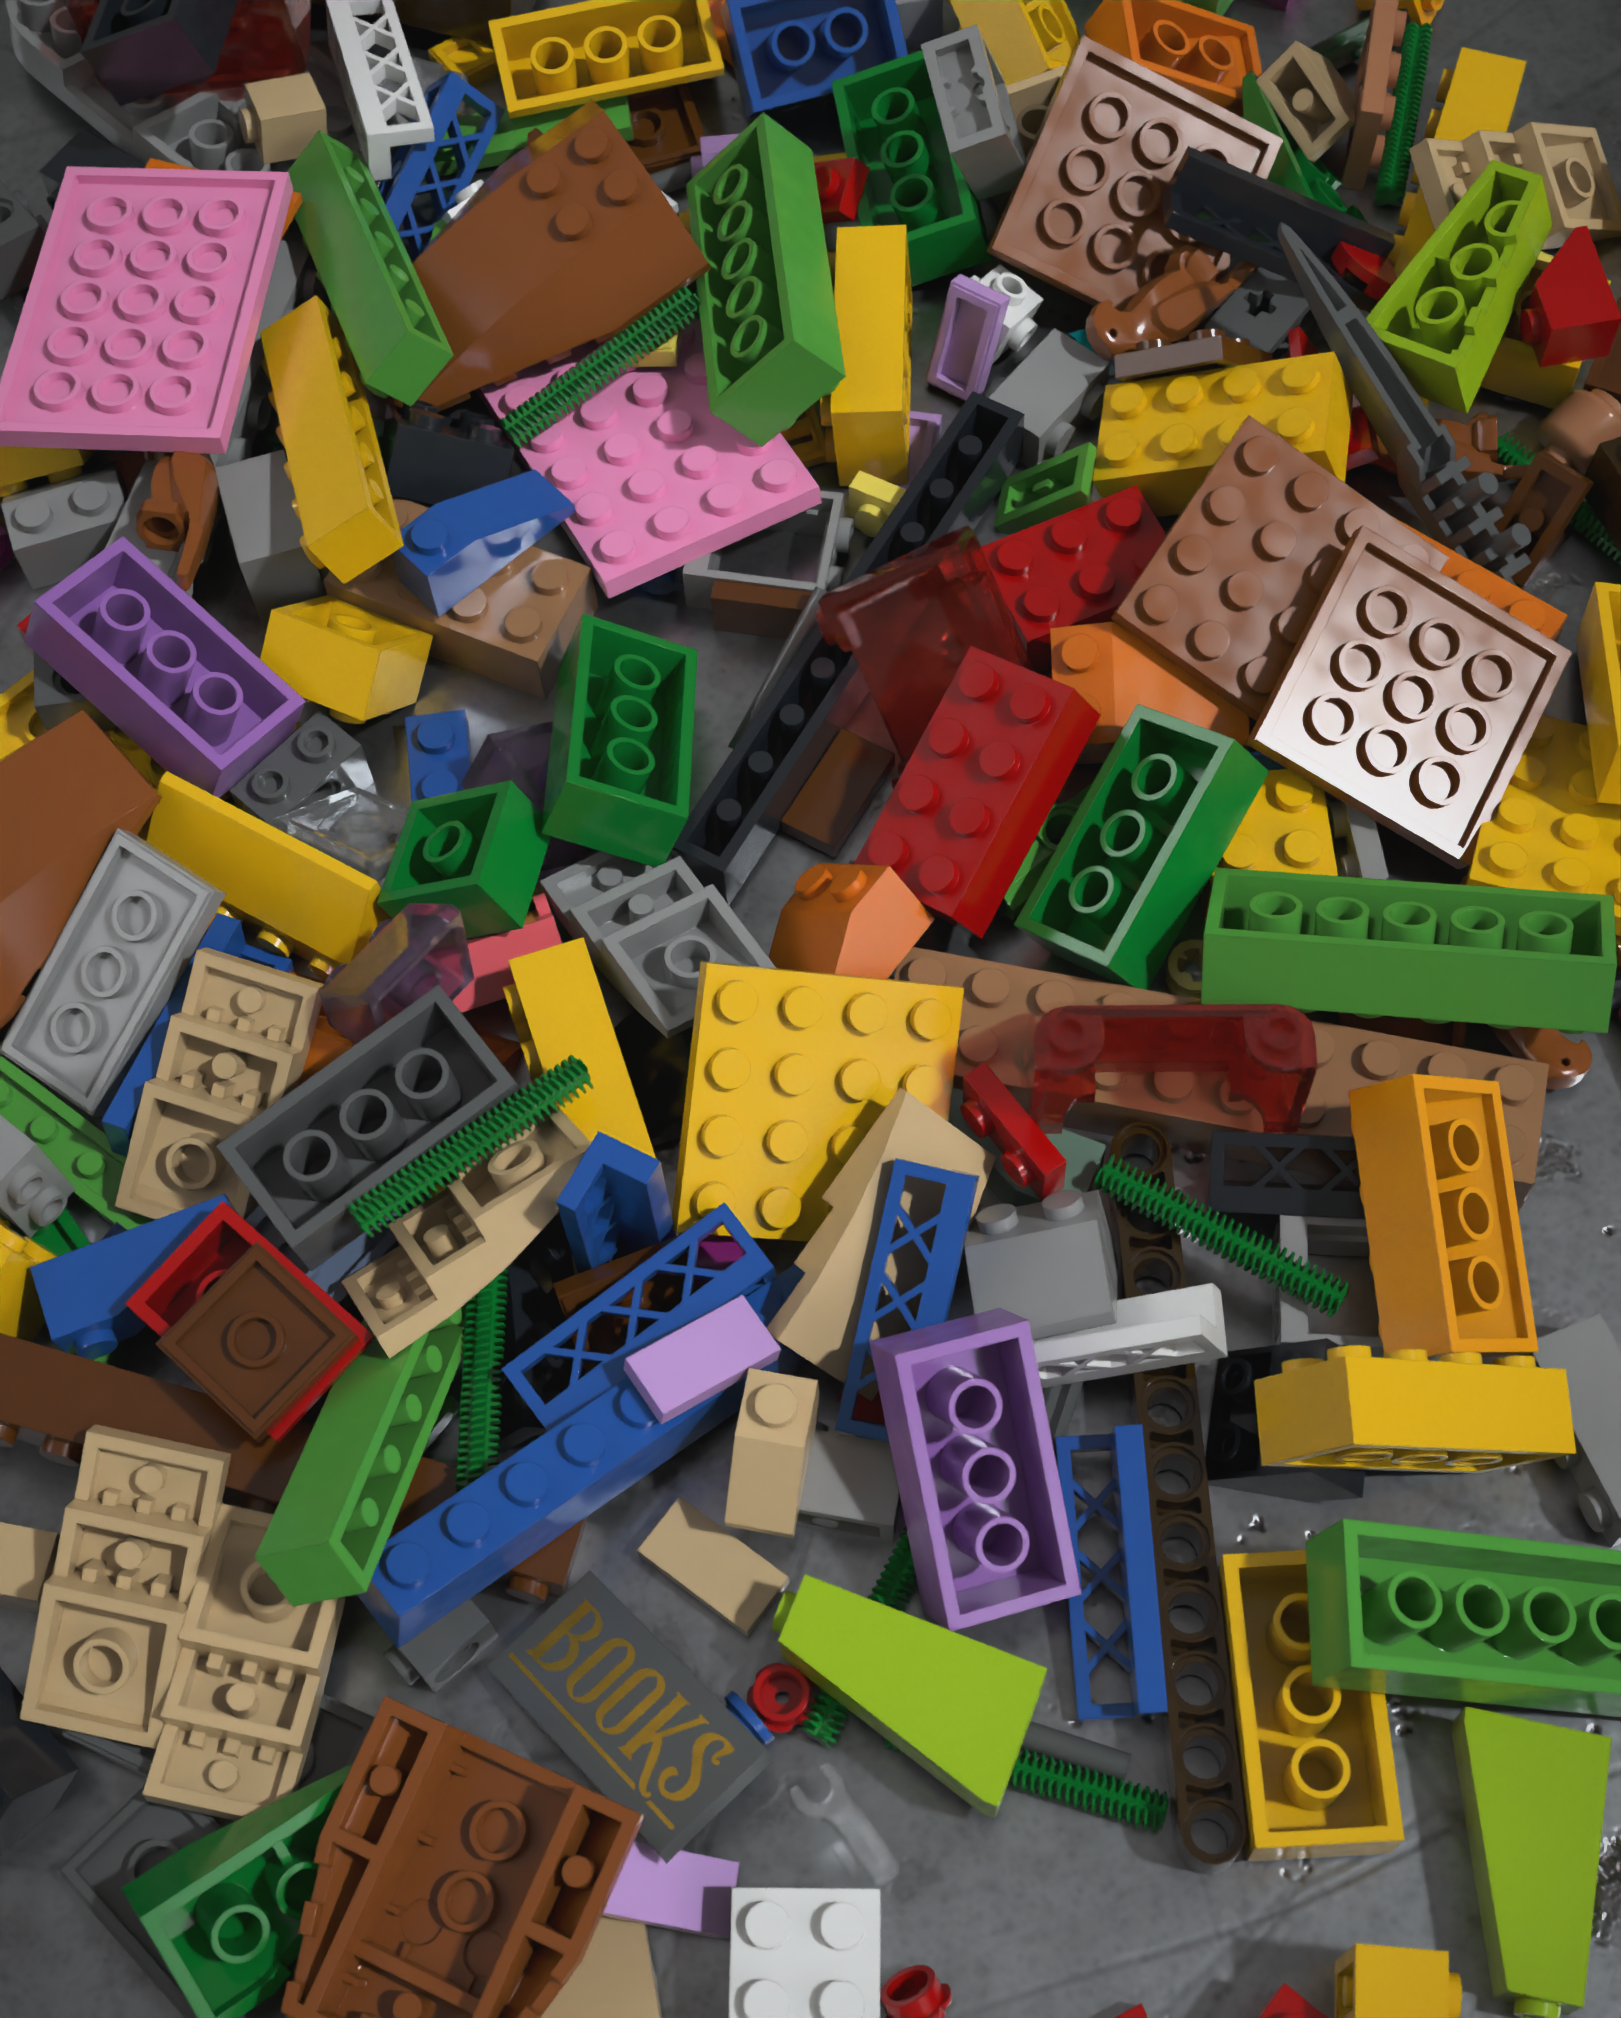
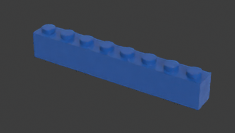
(544, 1492)

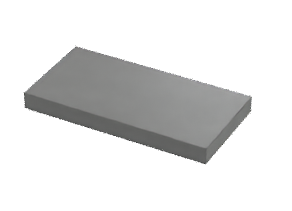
(111, 972)

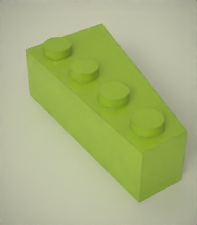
(1464, 285)

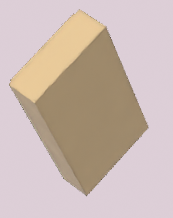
(713, 1566)

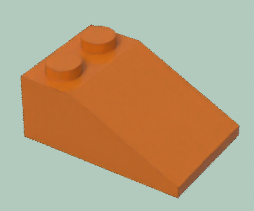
(1181, 44)
(1120, 671)
(848, 922)

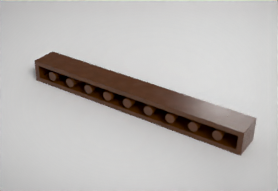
(59, 1396)

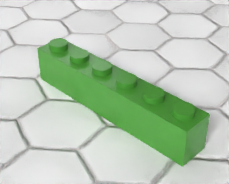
(367, 272)
(359, 1467)

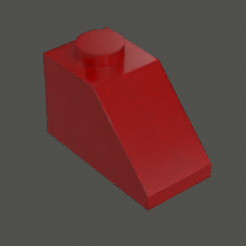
(1571, 306)

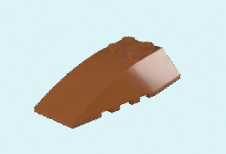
(550, 256)
(56, 820)
(453, 1879)

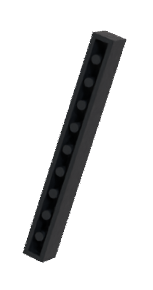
(823, 682)

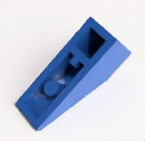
(475, 536)
(88, 1287)

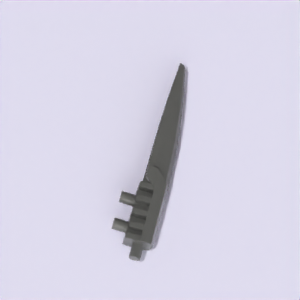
(1405, 426)

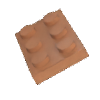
(1374, 107)

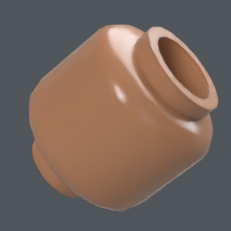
(1579, 425)

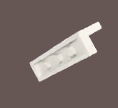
(362, 72)
(1148, 1335)

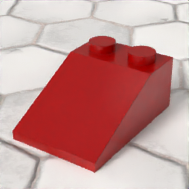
(201, 1263)

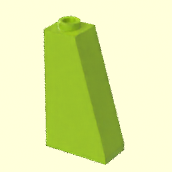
(919, 1685)
(1534, 1845)

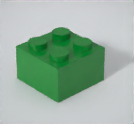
(470, 852)

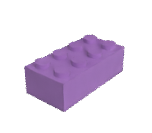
(163, 669)
(975, 1468)

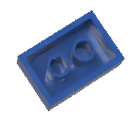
(795, 48)

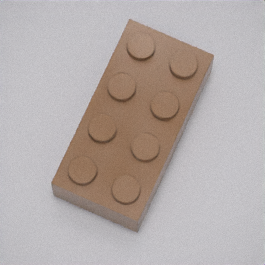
(504, 629)

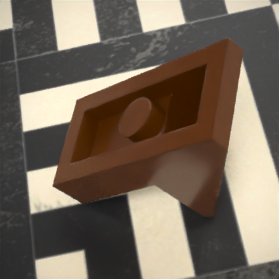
(1545, 505)

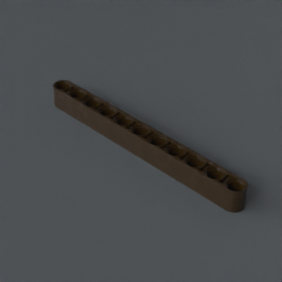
(1183, 1516)

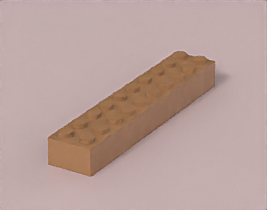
(1192, 1104)

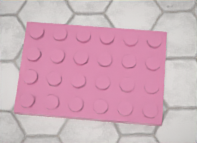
(143, 310)
(653, 467)

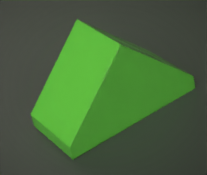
(1047, 490)

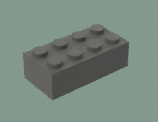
(365, 1121)

